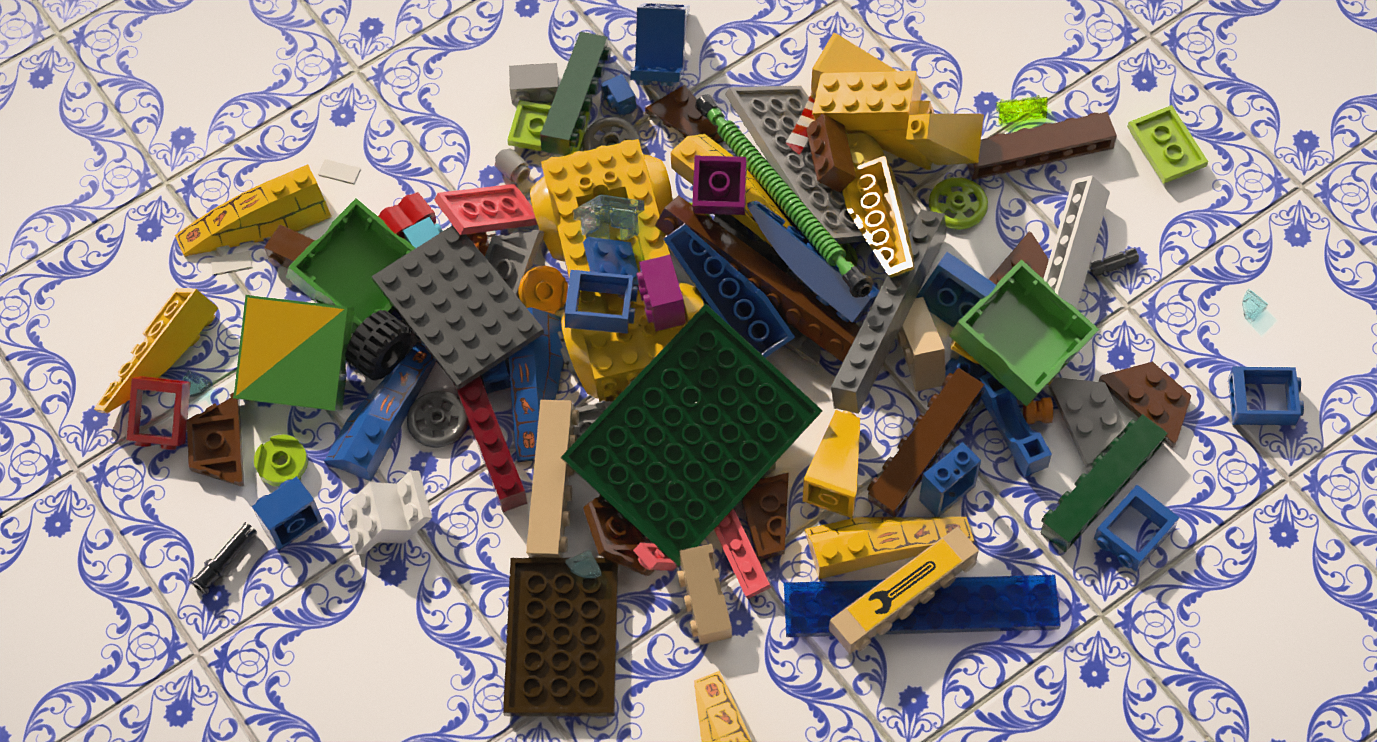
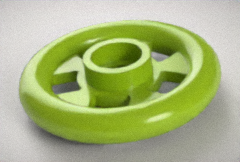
(968, 187)

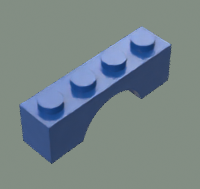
(1024, 444)

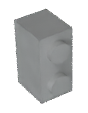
(533, 82)

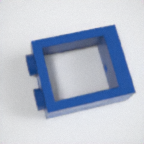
(600, 283)
(1264, 375)
(953, 473)
(1153, 511)

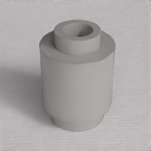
(512, 165)

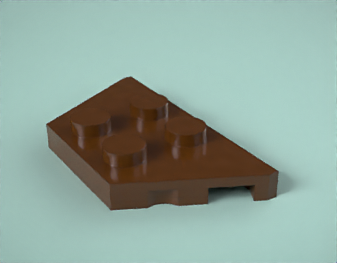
(1028, 251)
(1153, 393)
(216, 442)
(614, 535)

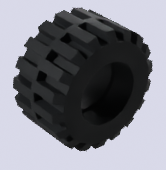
(378, 345)

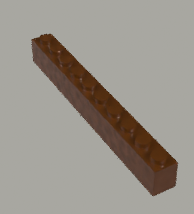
(789, 297)

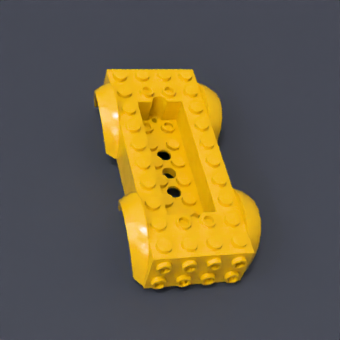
(600, 358)

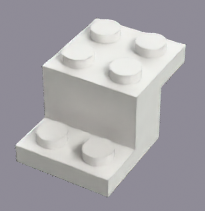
(387, 512)

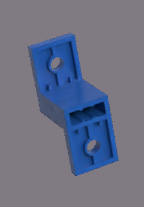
(660, 43)

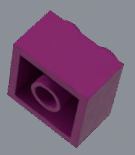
(719, 185)
(661, 293)

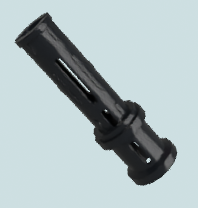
(215, 567)

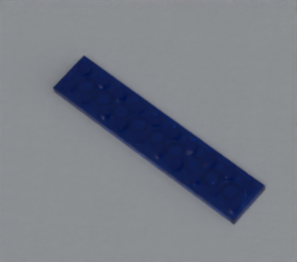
(963, 606)

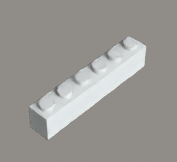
(1076, 238)

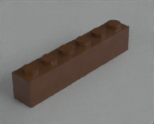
(1044, 145)
(925, 442)

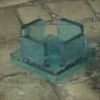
(609, 210)

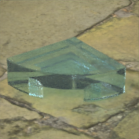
(1252, 305)
(198, 383)
(584, 565)

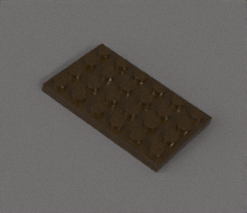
(560, 639)

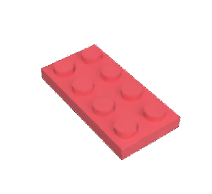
(486, 209)

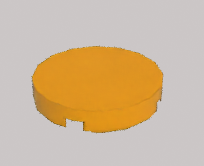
(543, 289)

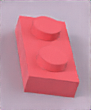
(652, 558)

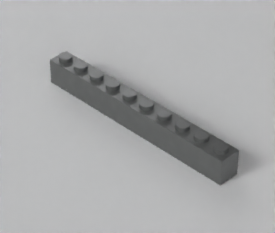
(887, 316)

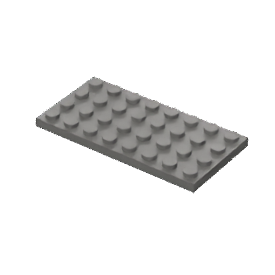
(770, 118)

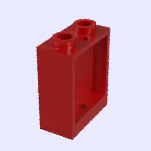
(180, 417)

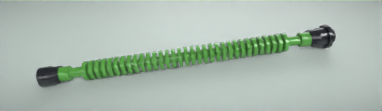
(857, 282)

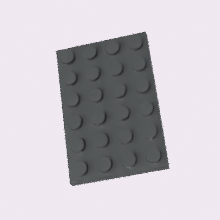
(458, 306)

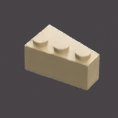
(922, 347)
(704, 595)

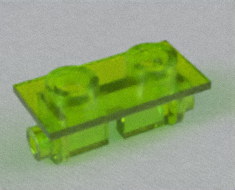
(1022, 110)

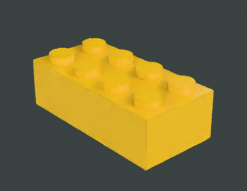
(869, 99)

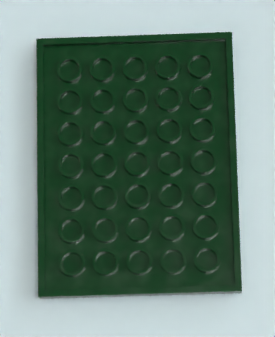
(691, 434)

